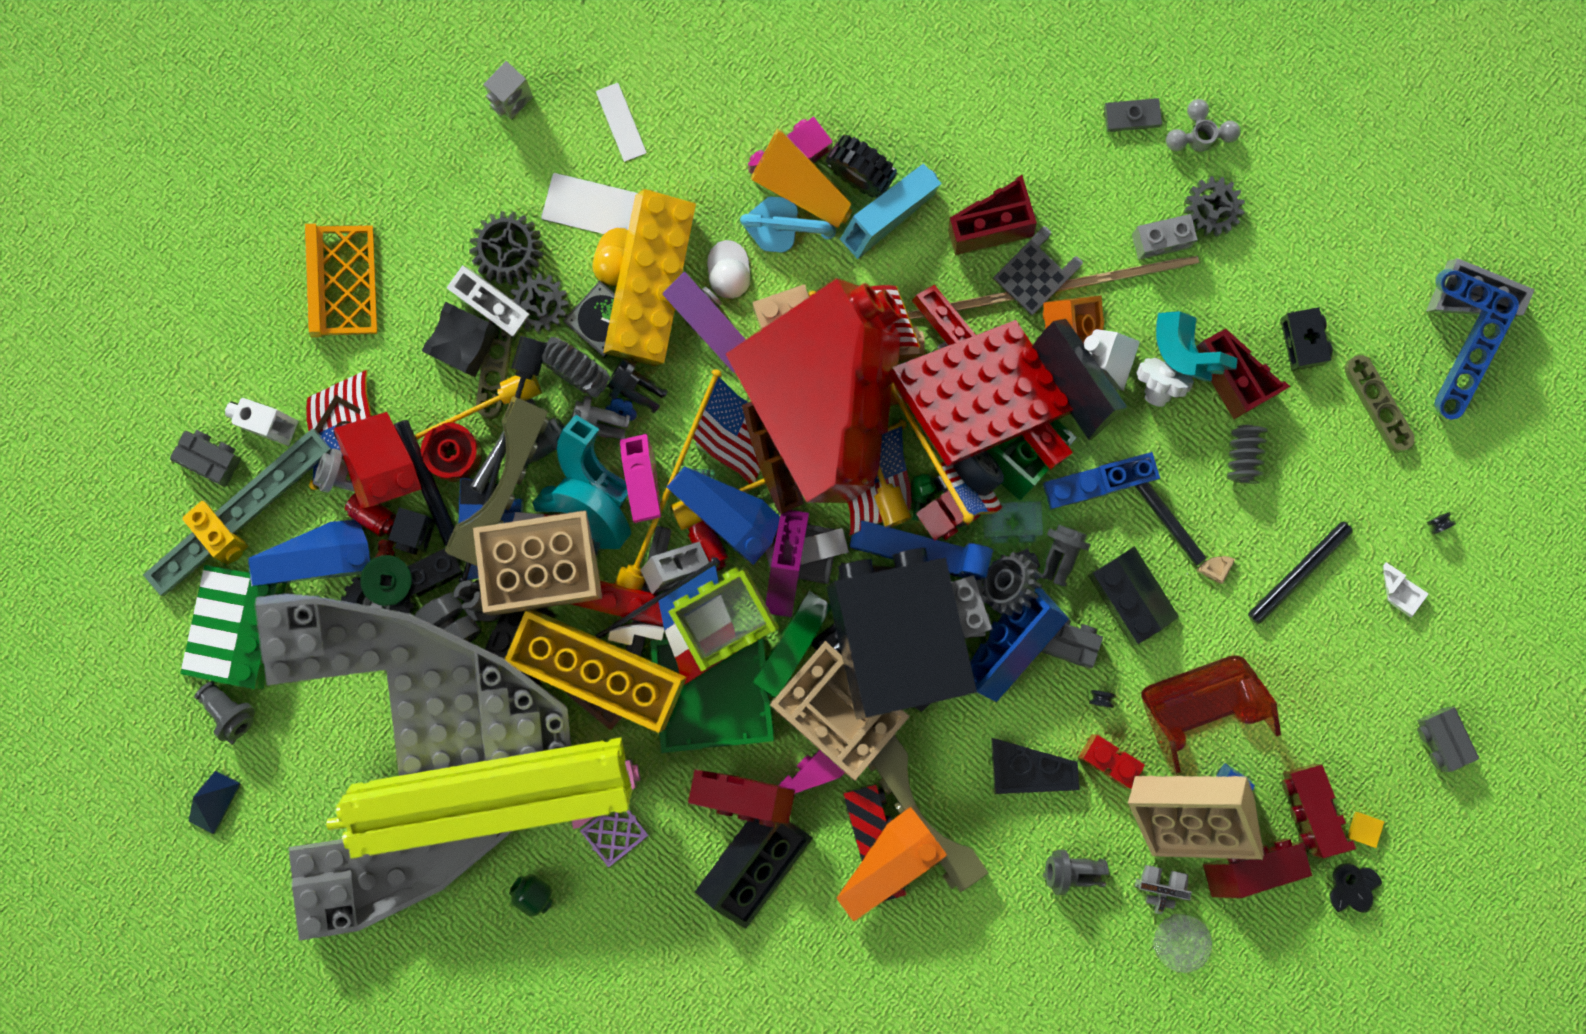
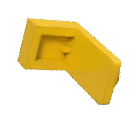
(214, 534)

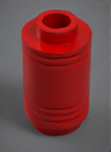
(375, 518)
(709, 541)

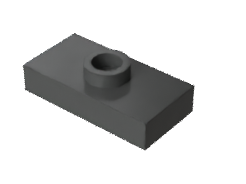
(1132, 115)

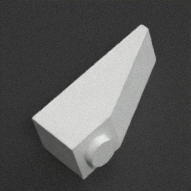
(488, 300)

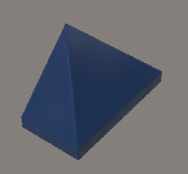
(213, 801)

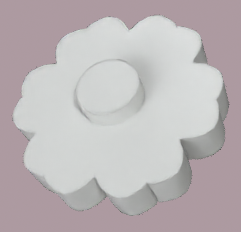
(1162, 381)

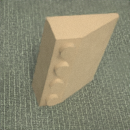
(536, 563)
(1197, 816)

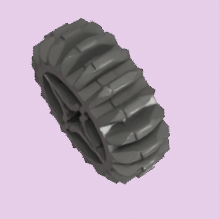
(509, 226)
(575, 367)

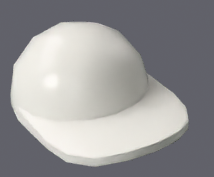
(728, 269)

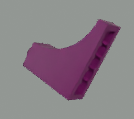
(786, 563)

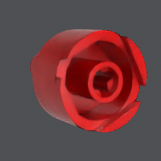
(451, 437)

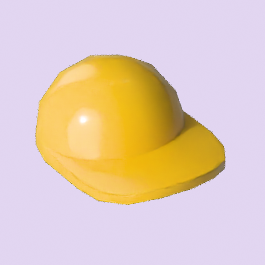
(609, 256)

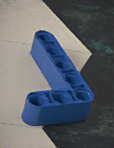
(1475, 339)
(885, 542)

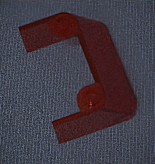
(1205, 696)

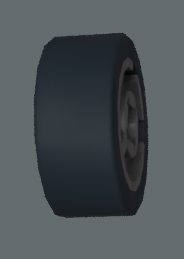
(980, 473)

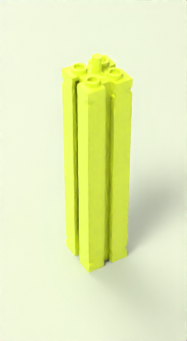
(484, 798)

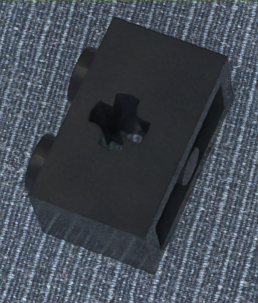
(1302, 352)

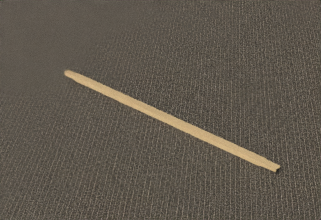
(1074, 283)

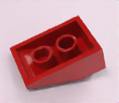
(376, 460)

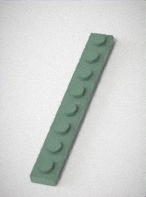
(241, 509)

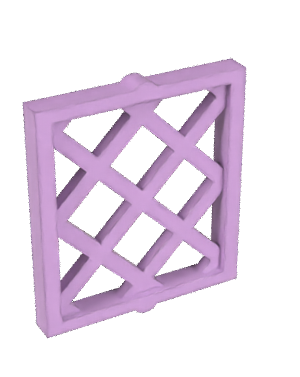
(596, 846)

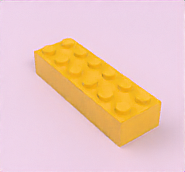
(649, 265)
(595, 670)

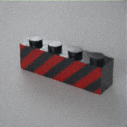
(868, 820)

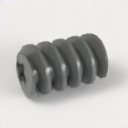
(1246, 454)

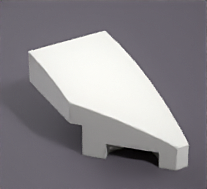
(1402, 592)
(626, 632)

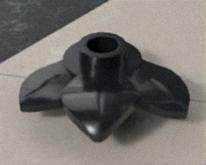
(1356, 890)

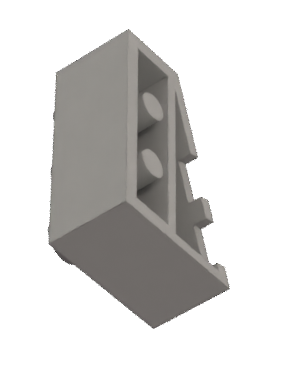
(1446, 304)

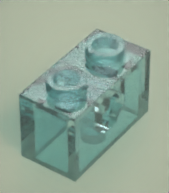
(1029, 518)

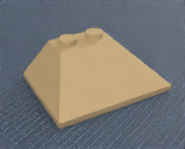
(822, 710)

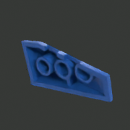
(733, 514)
(322, 553)

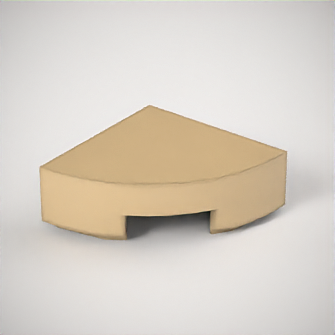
(1216, 568)

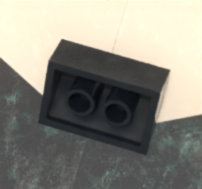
(1133, 596)

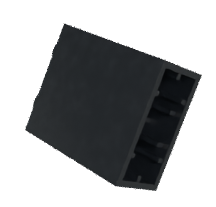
(900, 634)

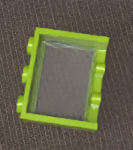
(722, 618)

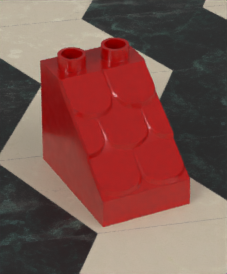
(826, 386)

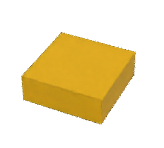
(1365, 829)

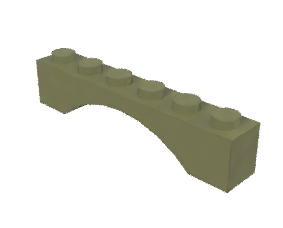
(521, 428)
(961, 862)

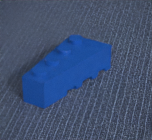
(1015, 644)

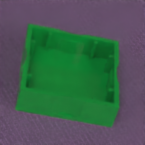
(719, 704)

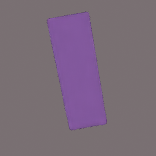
(703, 316)

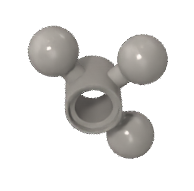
(1198, 111)

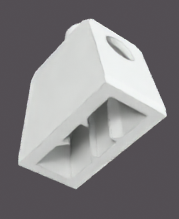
(1113, 354)
(262, 420)

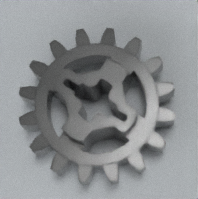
(1203, 204)
(549, 300)

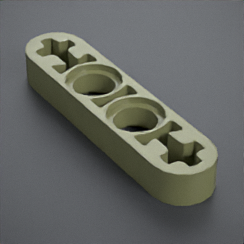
(494, 365)
(1374, 406)

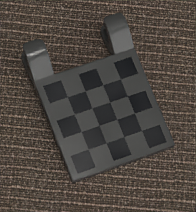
(1032, 275)

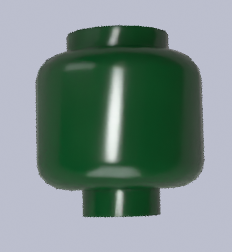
(531, 895)

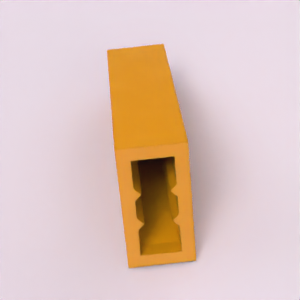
(794, 177)

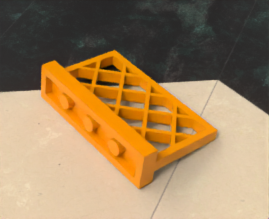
(316, 280)

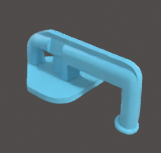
(776, 222)

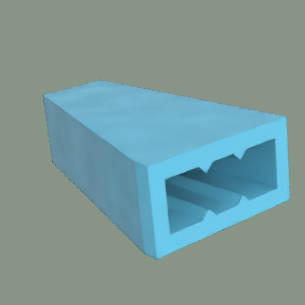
(889, 210)

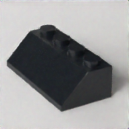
(752, 869)

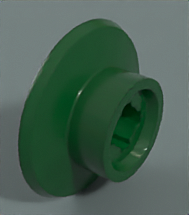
(373, 575)

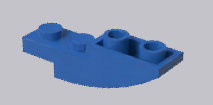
(1101, 481)

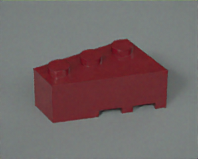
(994, 220)
(1248, 383)
(742, 797)
(1244, 877)

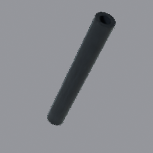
(1171, 523)

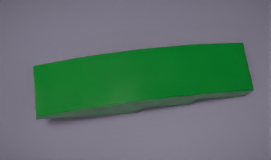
(792, 644)

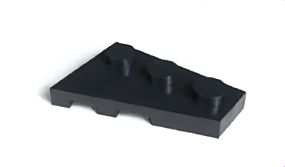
(1028, 770)

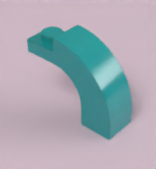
(1177, 346)
(579, 460)
(604, 516)

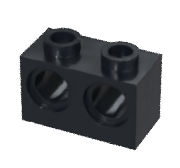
(411, 531)
(434, 572)

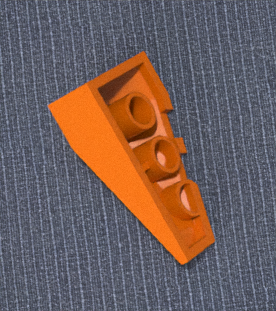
(1082, 313)
(894, 860)

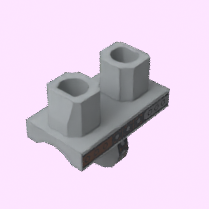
(1151, 882)

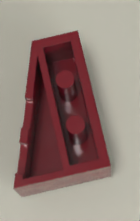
(1315, 811)

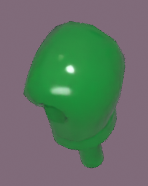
(921, 487)

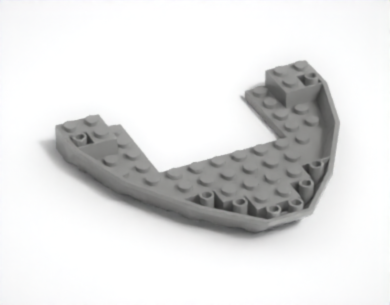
(447, 711)

